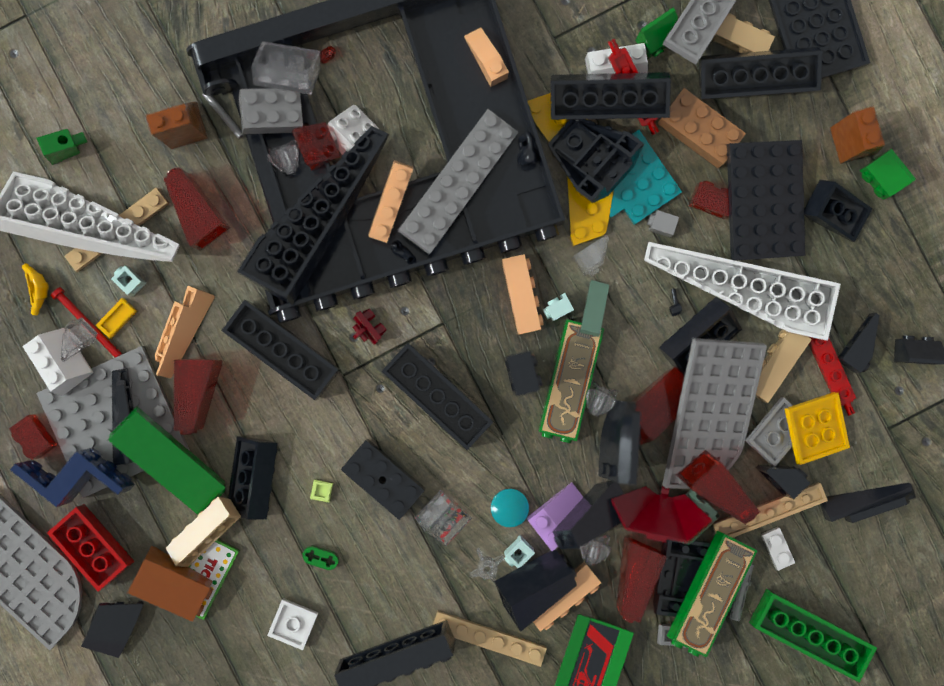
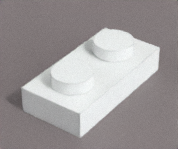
(777, 548)

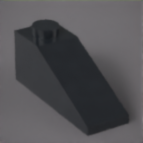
(861, 346)

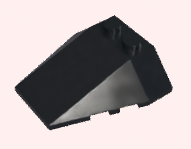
(595, 156)

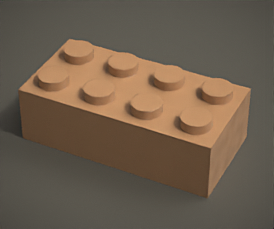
(701, 128)

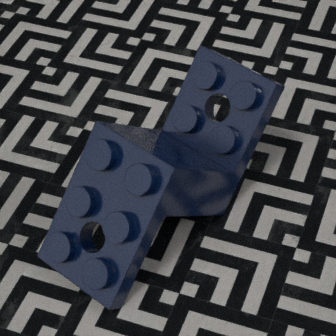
(73, 476)

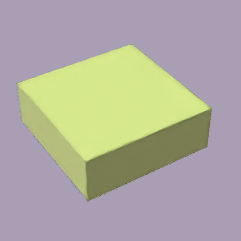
(321, 490)

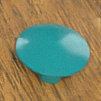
(509, 508)

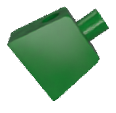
(61, 145)

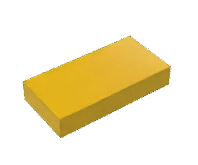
(116, 318)

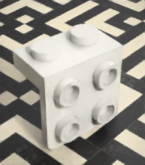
(348, 128)

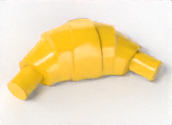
(37, 288)

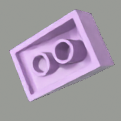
(552, 512)

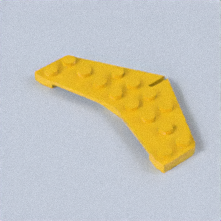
(586, 218)

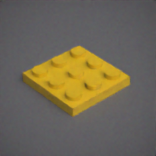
(817, 428)

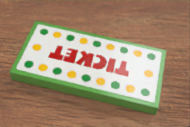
(215, 565)

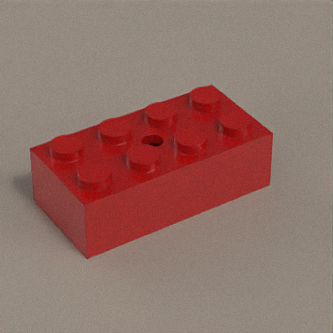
(75, 537)

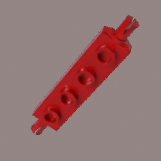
(622, 63)
(833, 372)

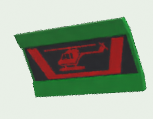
(594, 654)

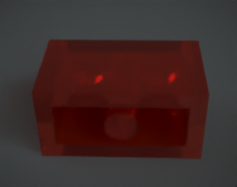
(710, 199)
(32, 437)

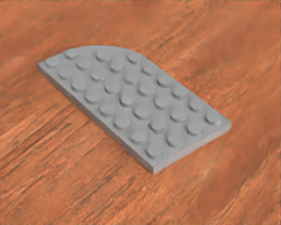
(714, 404)
(36, 579)

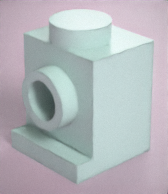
(120, 278)
(558, 308)
(520, 559)

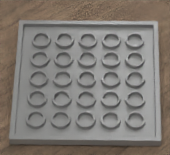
(84, 413)

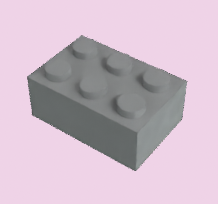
(269, 111)

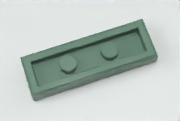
(594, 308)

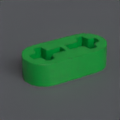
(319, 562)

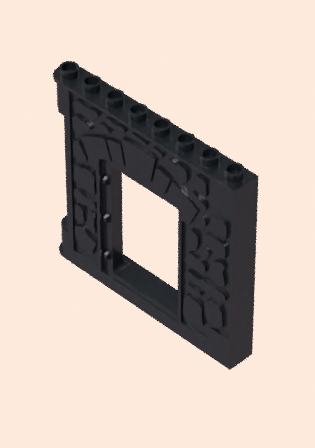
(503, 209)

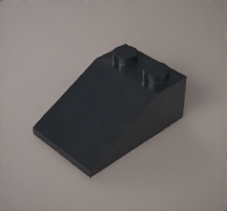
(837, 210)

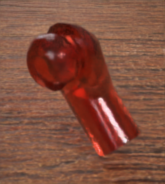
(327, 54)

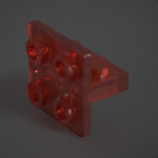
(316, 144)

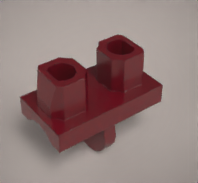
(364, 328)

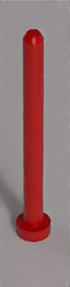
(59, 294)

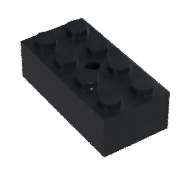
(522, 373)
(369, 465)

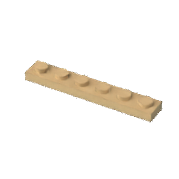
(138, 213)
(773, 511)
(493, 639)

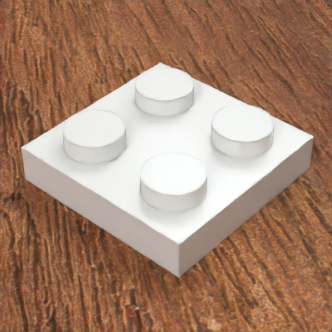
(292, 624)

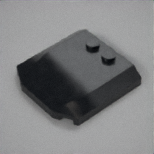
(620, 444)
(677, 574)

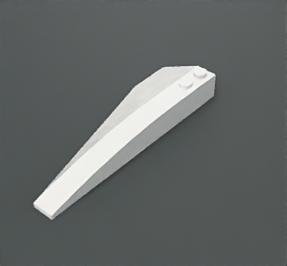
(55, 215)
(779, 297)

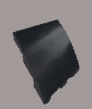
(111, 627)

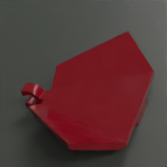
(661, 515)

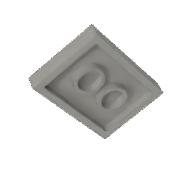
(772, 435)

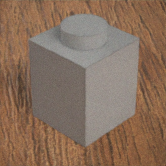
(662, 223)

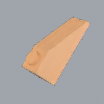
(487, 57)

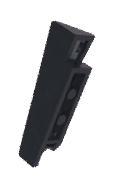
(121, 407)
(866, 503)

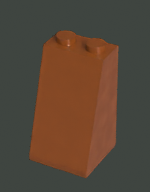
(177, 125)
(857, 135)
(170, 586)

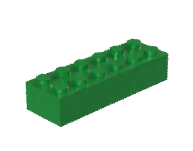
(812, 635)

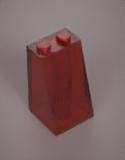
(195, 211)
(193, 392)
(659, 404)
(714, 483)
(637, 578)

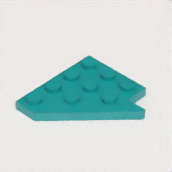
(644, 187)

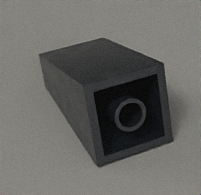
(589, 517)
(535, 587)

